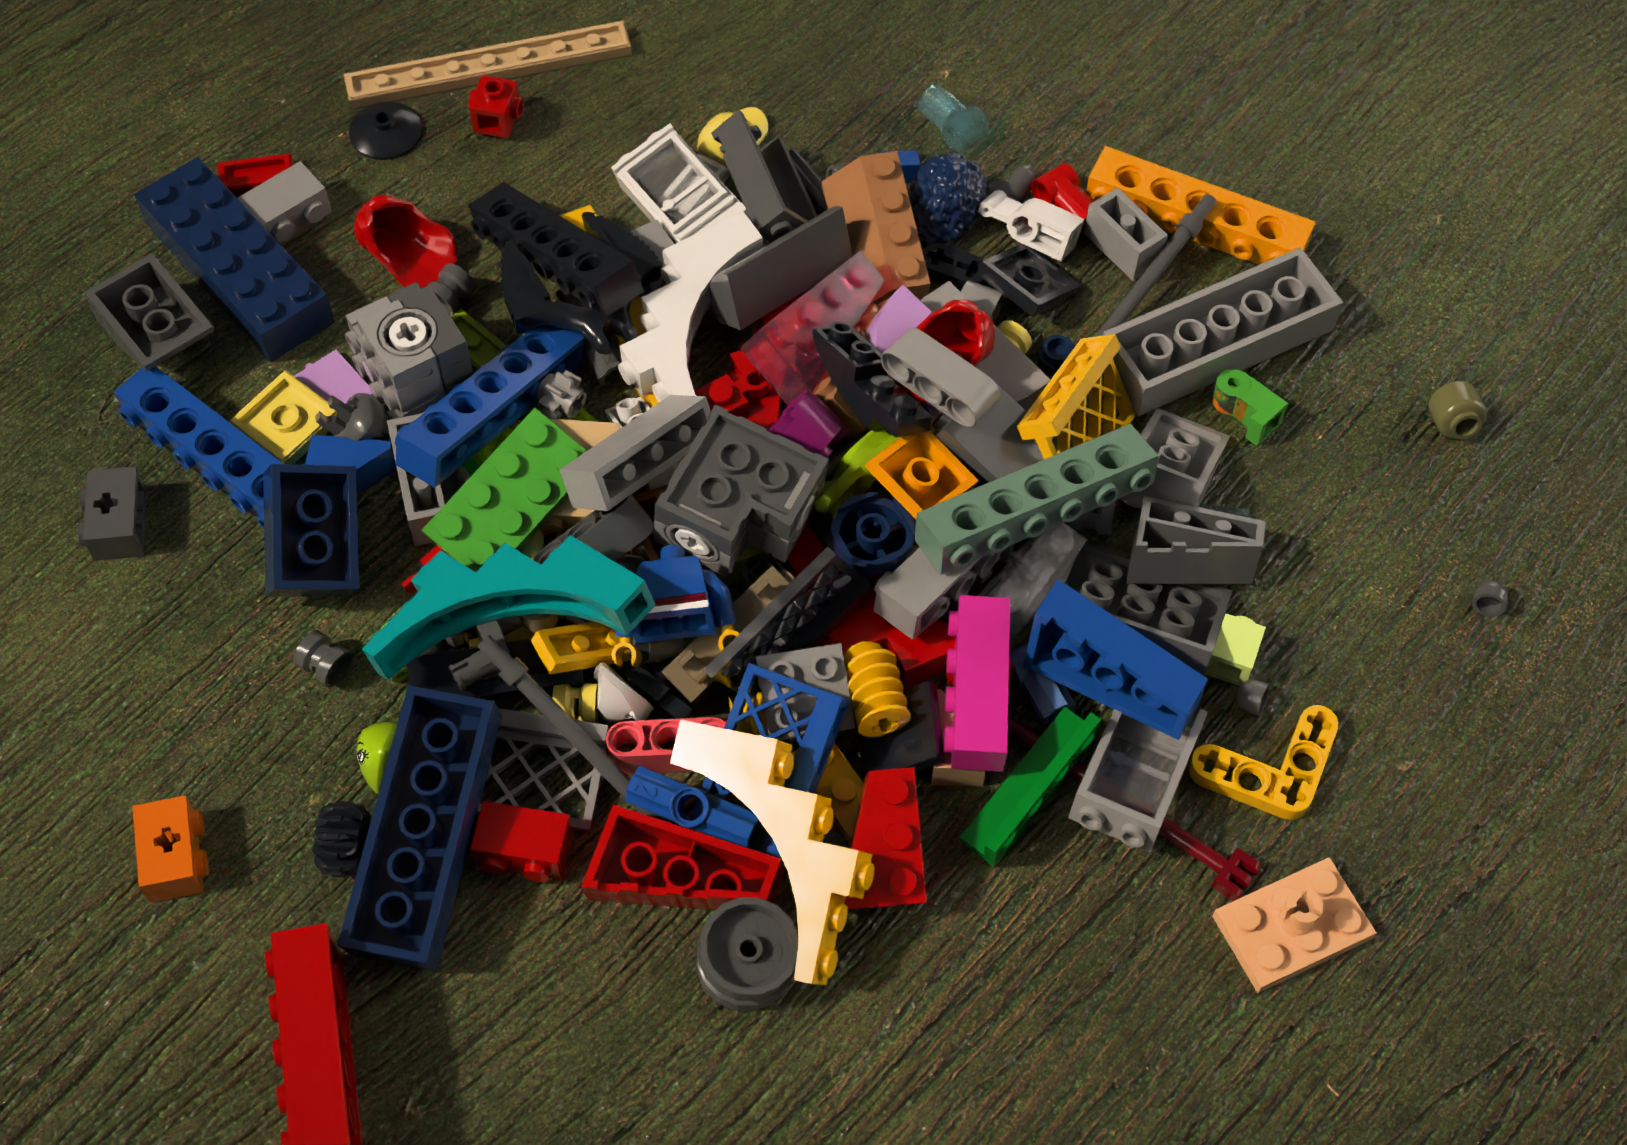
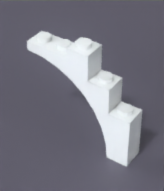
(674, 312)

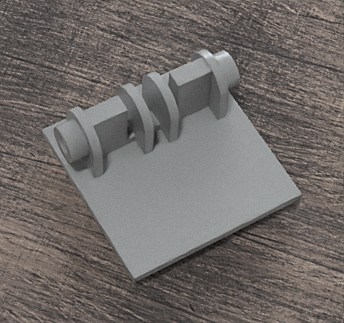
(818, 667)

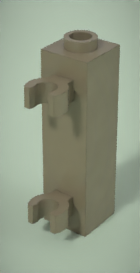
(687, 668)

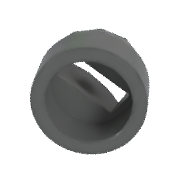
(1490, 598)
(1252, 696)

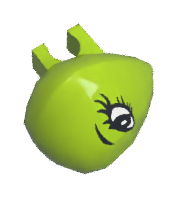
(373, 751)

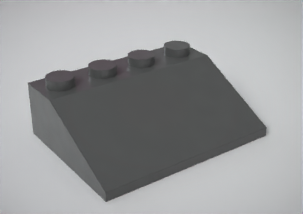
(1173, 616)

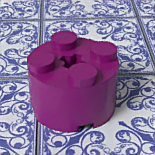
(810, 424)

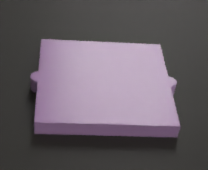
(333, 377)

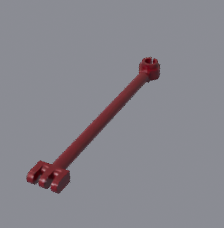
(1227, 869)

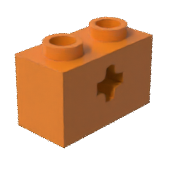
(169, 849)

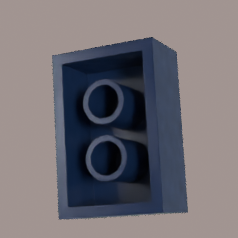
(310, 531)

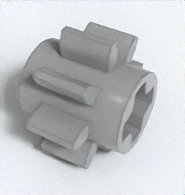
(561, 395)

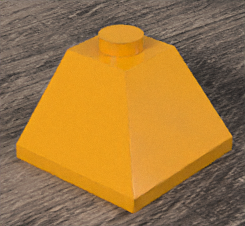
(920, 472)

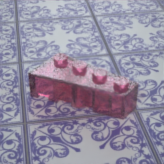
(785, 345)

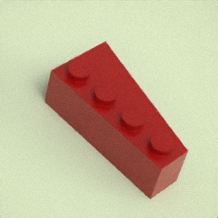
(674, 866)

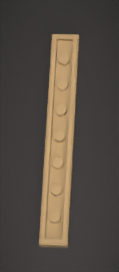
(497, 61)

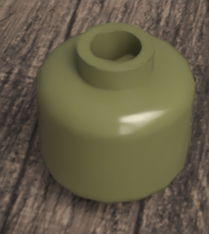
(1457, 410)

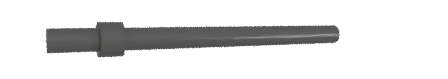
(1187, 229)
(515, 673)

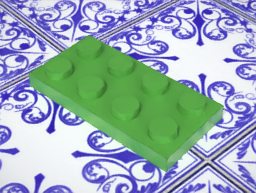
(506, 494)

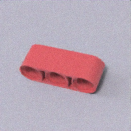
(648, 737)

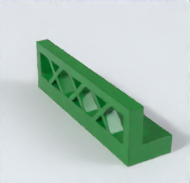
(1030, 785)

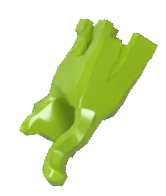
(851, 475)

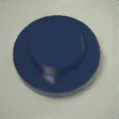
(1054, 352)

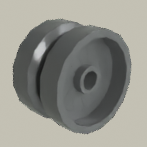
(754, 928)

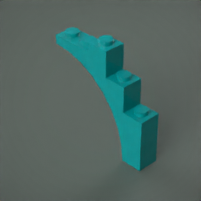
(454, 598)

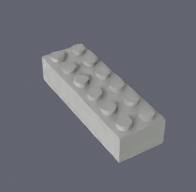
(1223, 329)

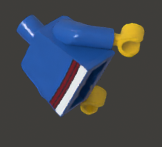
(686, 601)

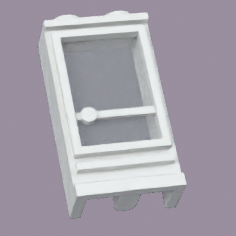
(675, 186)

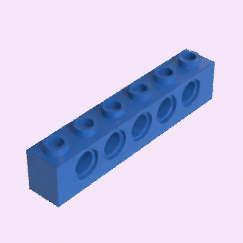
(485, 403)
(171, 411)

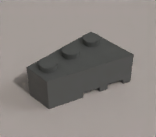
(1193, 545)

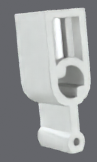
(1035, 223)

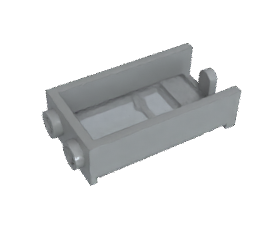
(1133, 779)

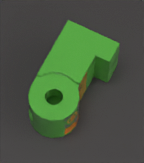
(1249, 403)

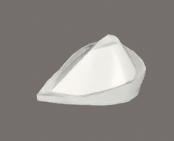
(617, 698)

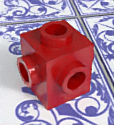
(495, 106)

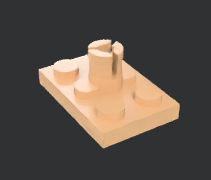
(1293, 924)

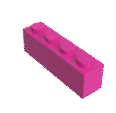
(980, 683)

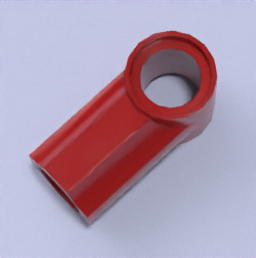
(1064, 190)

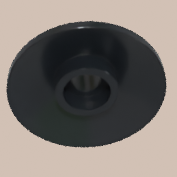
(385, 130)

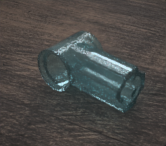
(958, 124)

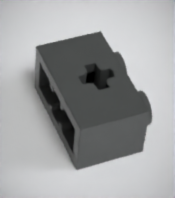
(113, 513)

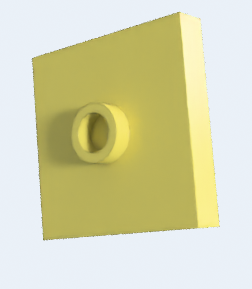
(283, 418)

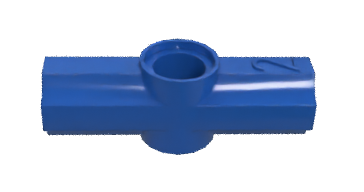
(668, 797)

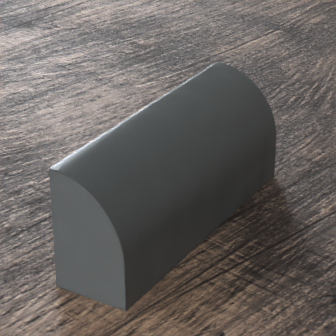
(781, 270)

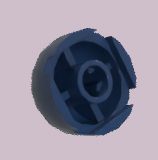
(872, 534)

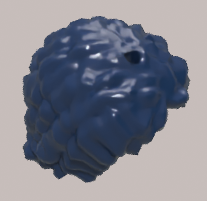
(945, 197)

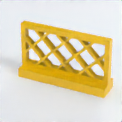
(1067, 396)

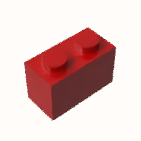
(521, 841)

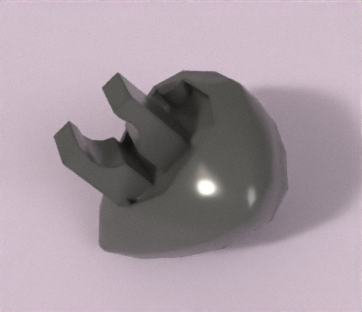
(358, 419)

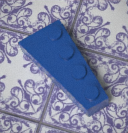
(1111, 662)

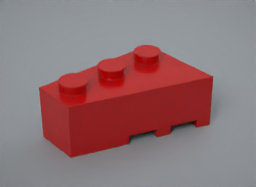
(890, 831)

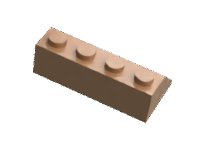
(880, 221)

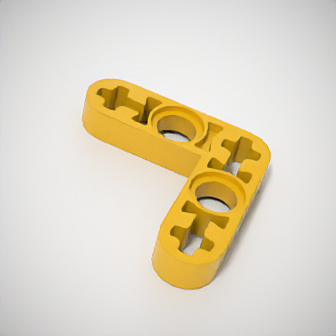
(1274, 782)

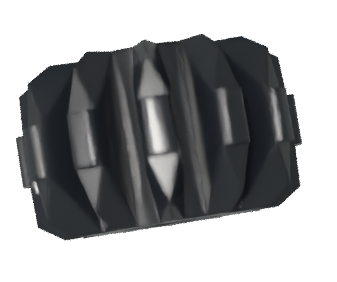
(340, 838)

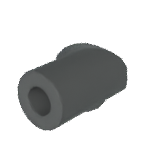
(1017, 185)

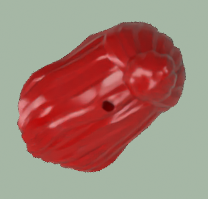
(404, 240)
(962, 330)

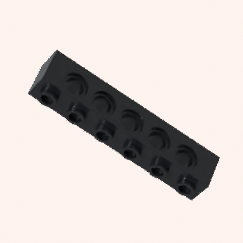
(557, 249)

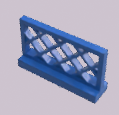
(814, 745)

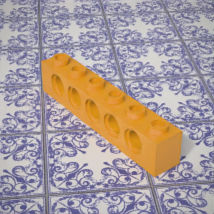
(1234, 225)

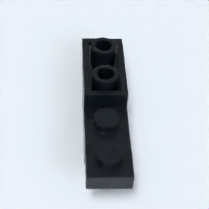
(864, 383)

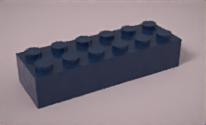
(235, 259)
(421, 829)

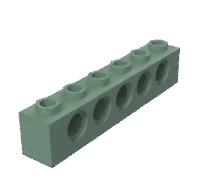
(1035, 499)

